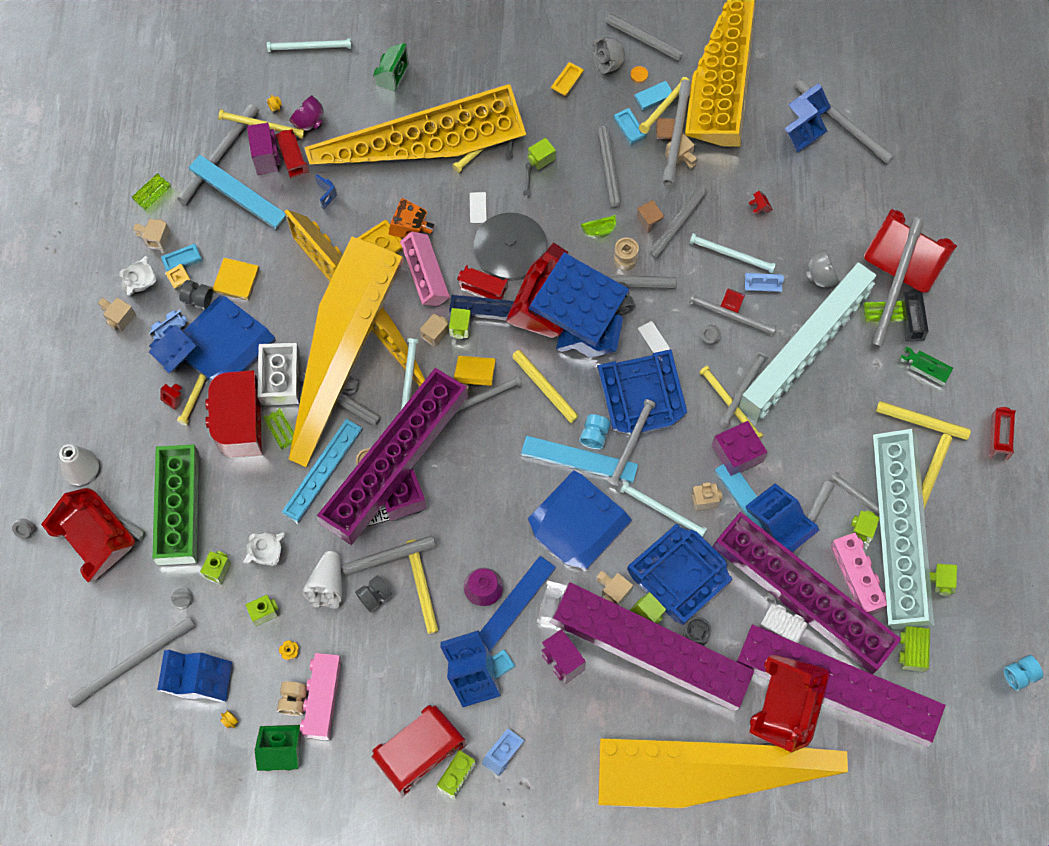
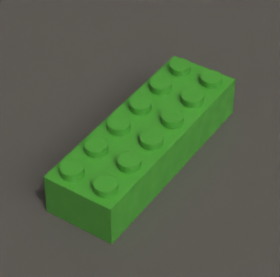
(176, 505)

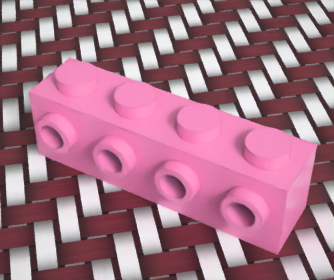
(424, 269)
(858, 573)
(321, 696)

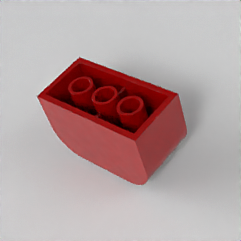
(235, 414)

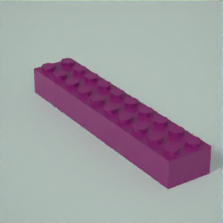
(392, 456)
(806, 593)
(652, 647)
(852, 688)

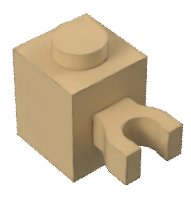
(685, 152)
(154, 234)
(117, 314)
(706, 496)
(615, 589)

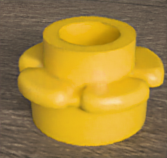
(274, 103)
(288, 655)
(228, 719)

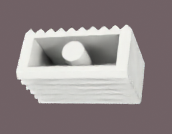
(784, 624)

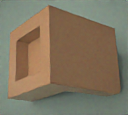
(664, 128)
(648, 215)

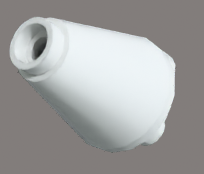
(78, 465)
(325, 582)

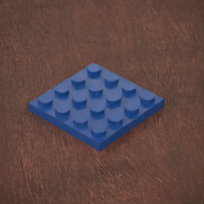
(579, 299)

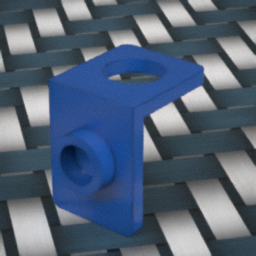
(327, 185)

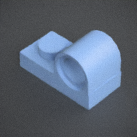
(502, 752)

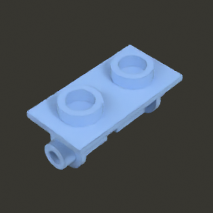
(763, 282)
(173, 318)

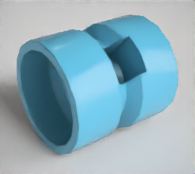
(595, 431)
(1023, 672)

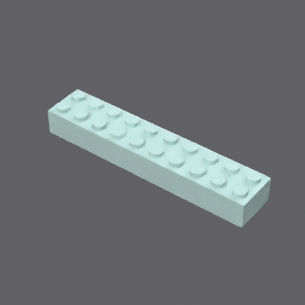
(807, 342)
(903, 530)

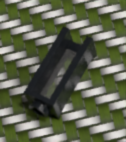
(914, 316)

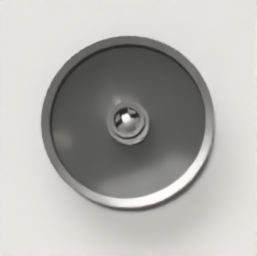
(509, 245)

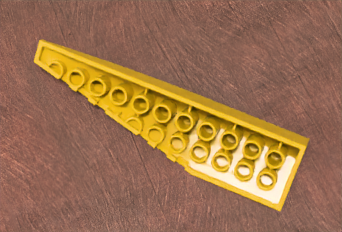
(722, 78)
(431, 133)
(327, 258)
(339, 335)
(702, 772)

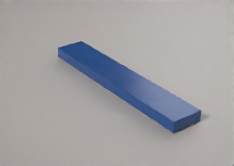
(516, 602)

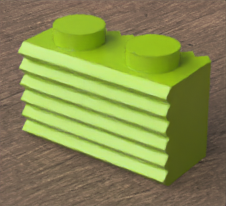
(915, 649)
(456, 774)

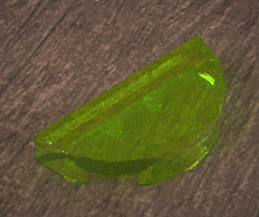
(599, 228)

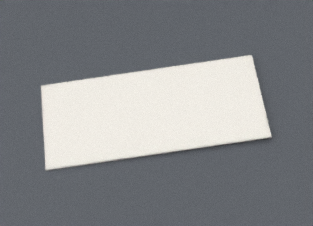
(478, 207)
(653, 337)

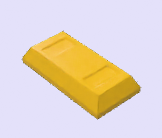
(567, 79)

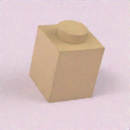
(434, 329)

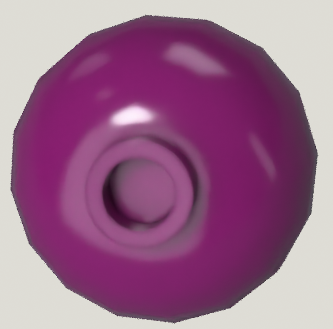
(308, 115)

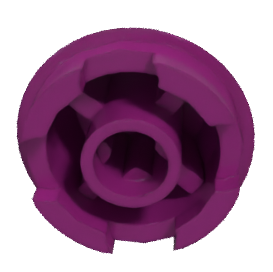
(483, 586)

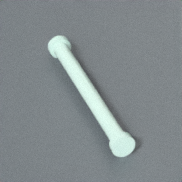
(309, 45)
(732, 253)
(409, 370)
(662, 509)

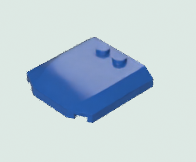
(225, 339)
(633, 381)
(578, 522)
(681, 572)

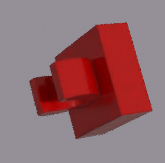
(762, 203)
(732, 300)
(171, 395)

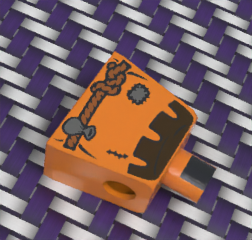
(409, 219)

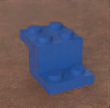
(807, 114)
(607, 344)
(172, 348)
(782, 517)
(470, 669)
(194, 675)

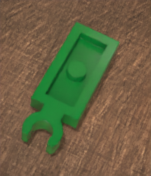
(927, 365)

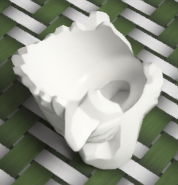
(137, 277)
(264, 548)

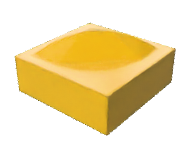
(177, 276)

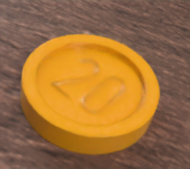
(639, 74)

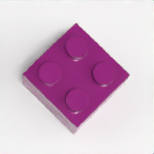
(263, 148)
(739, 448)
(406, 498)
(563, 656)

